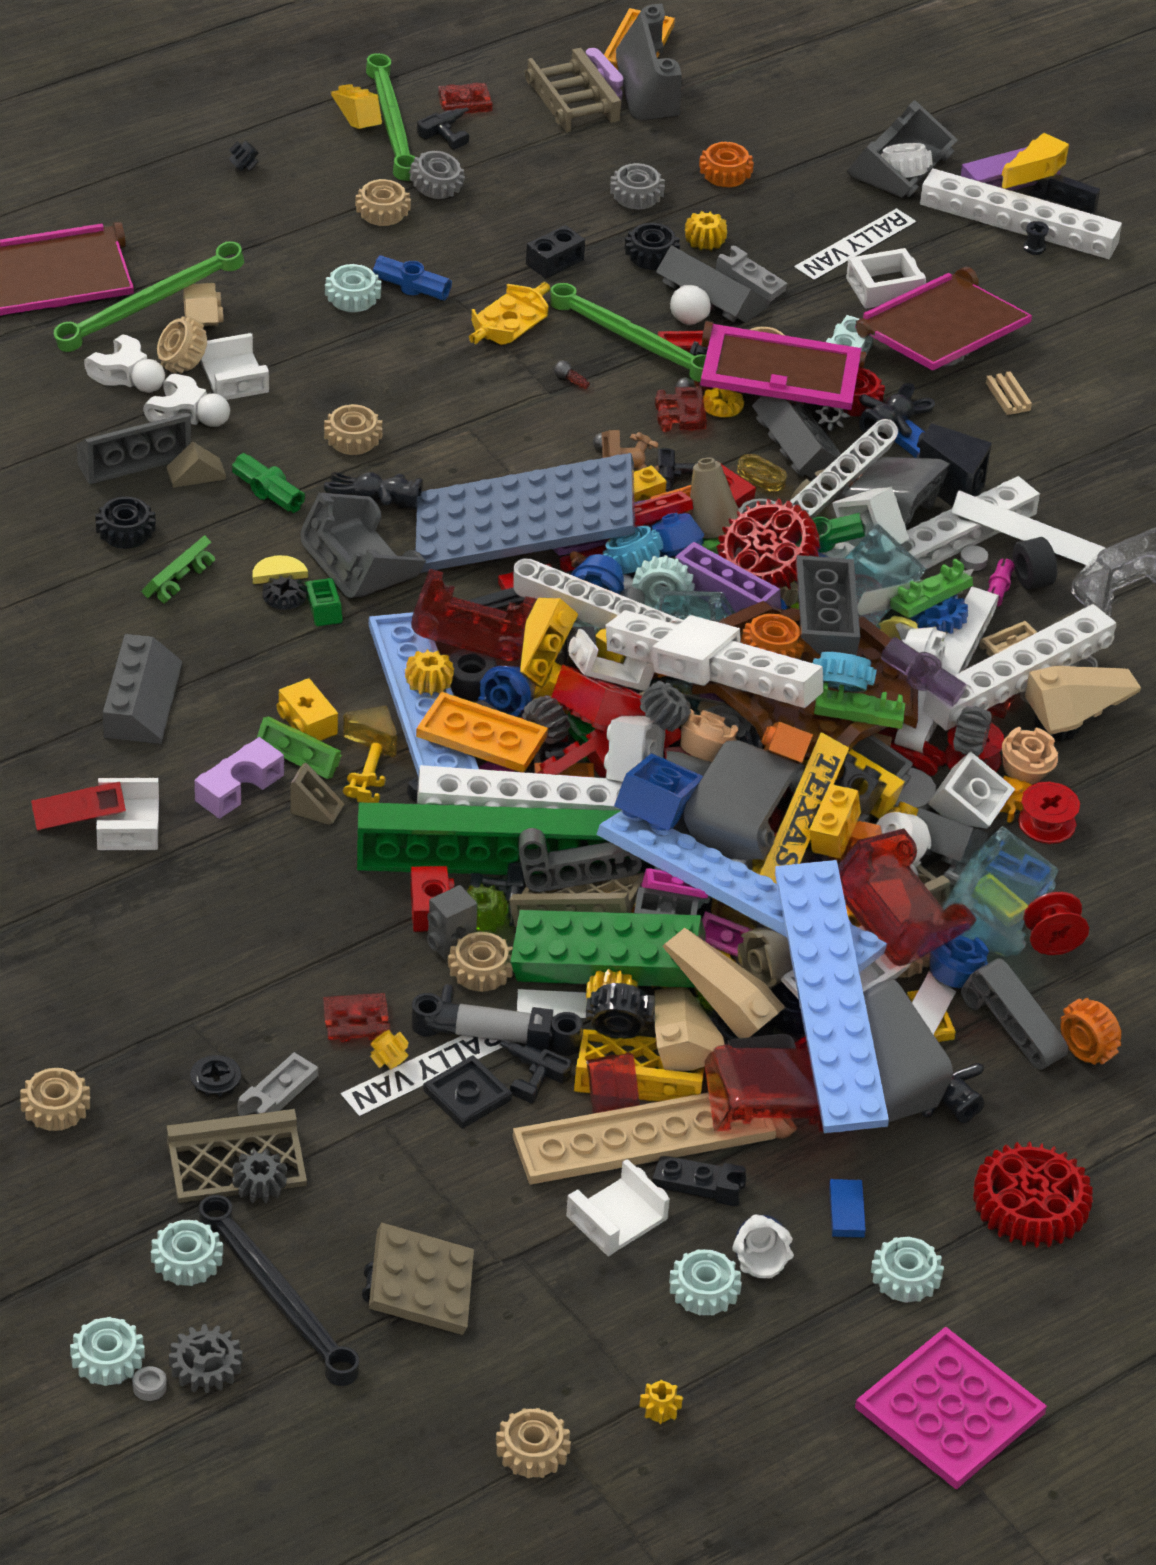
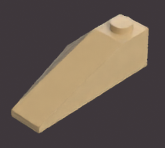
(1071, 694)
(731, 990)
(683, 1030)

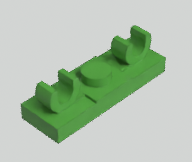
(179, 569)
(931, 590)
(860, 707)
(300, 747)

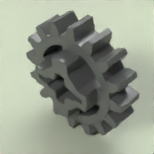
(205, 1358)

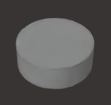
(974, 557)
(149, 1383)

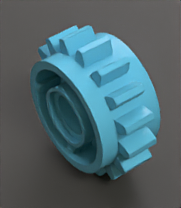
(634, 548)
(847, 670)

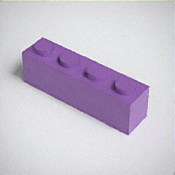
(990, 170)
(719, 575)

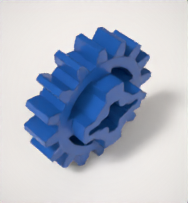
(944, 615)

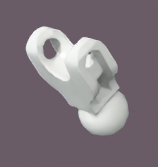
(126, 366)
(187, 398)

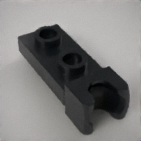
(1067, 192)
(701, 1179)

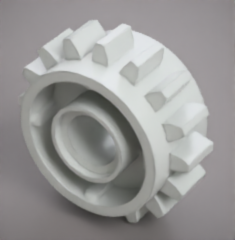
(908, 158)

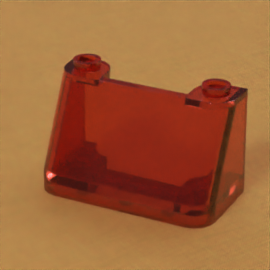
(469, 624)
(894, 901)
(760, 1085)

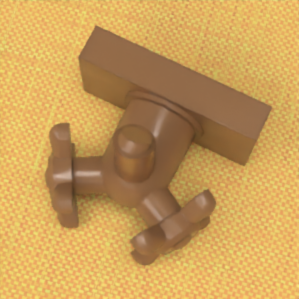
(611, 447)

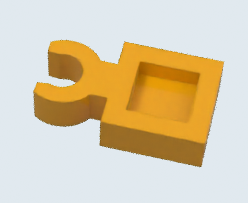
(1014, 801)

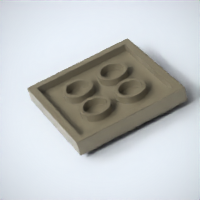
(421, 1278)

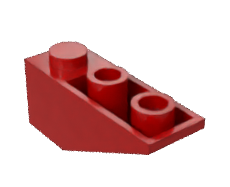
(78, 806)

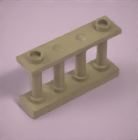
(586, 76)

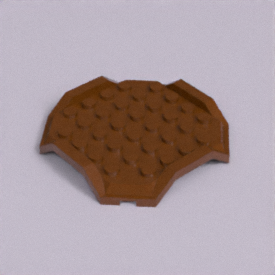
(766, 711)

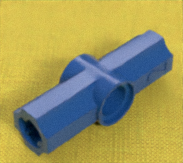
(412, 278)

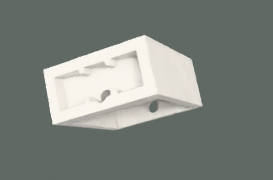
(874, 294)

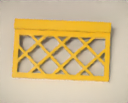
(651, 1082)

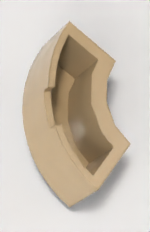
(203, 303)

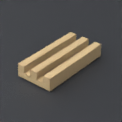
(1012, 391)
(1008, 634)

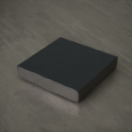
(467, 1092)

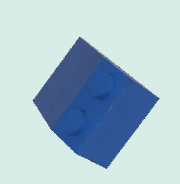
(657, 792)

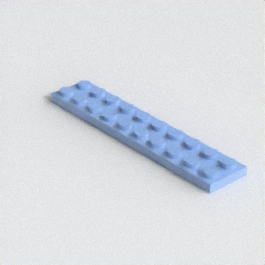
(394, 644)
(717, 876)
(831, 997)

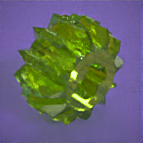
(490, 908)

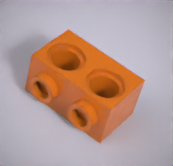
(786, 741)

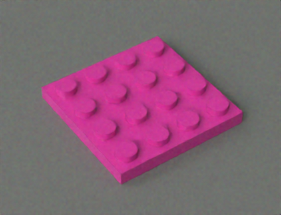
(950, 1407)

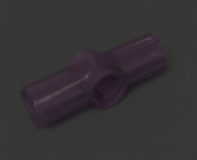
(923, 671)

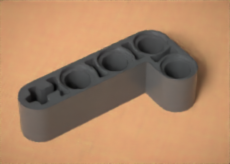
(579, 858)
(1017, 1012)

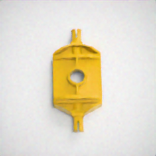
(510, 314)

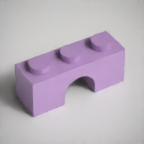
(221, 786)

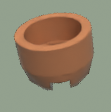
(784, 1127)

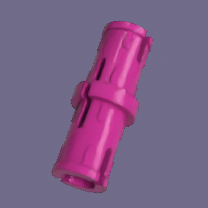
(1000, 579)

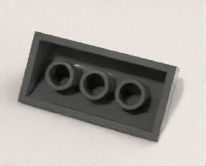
(725, 293)
(798, 434)
(133, 448)
(828, 604)
(141, 691)

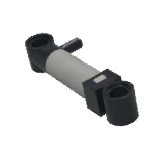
(535, 1029)

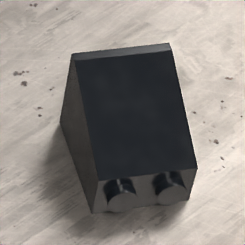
(964, 453)

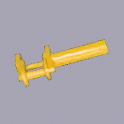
(366, 779)

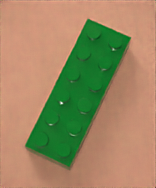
(578, 944)

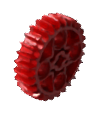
(762, 546)
(1033, 1194)

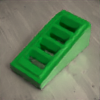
(324, 602)

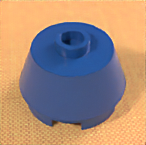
(677, 533)
(601, 571)
(507, 690)
(958, 960)

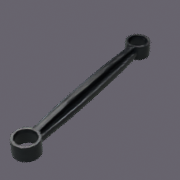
(280, 1291)

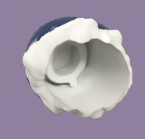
(762, 1246)

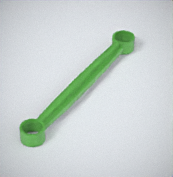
(379, 68)
(148, 296)
(564, 297)

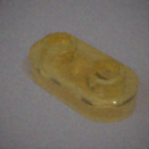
(762, 472)

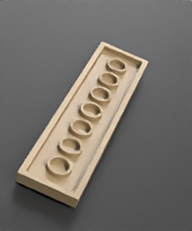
(632, 1133)

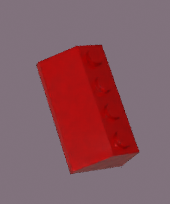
(595, 699)

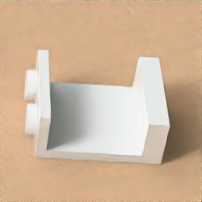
(233, 368)
(690, 646)
(631, 673)
(139, 824)
(620, 1210)

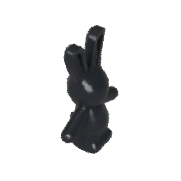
(896, 408)
(393, 489)
(960, 1097)

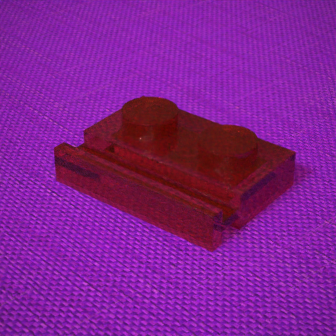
(473, 96)
(612, 1082)

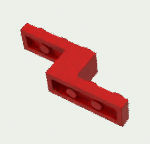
(645, 513)
(595, 750)

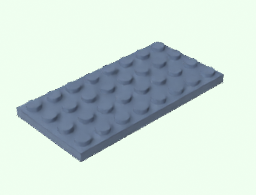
(526, 512)

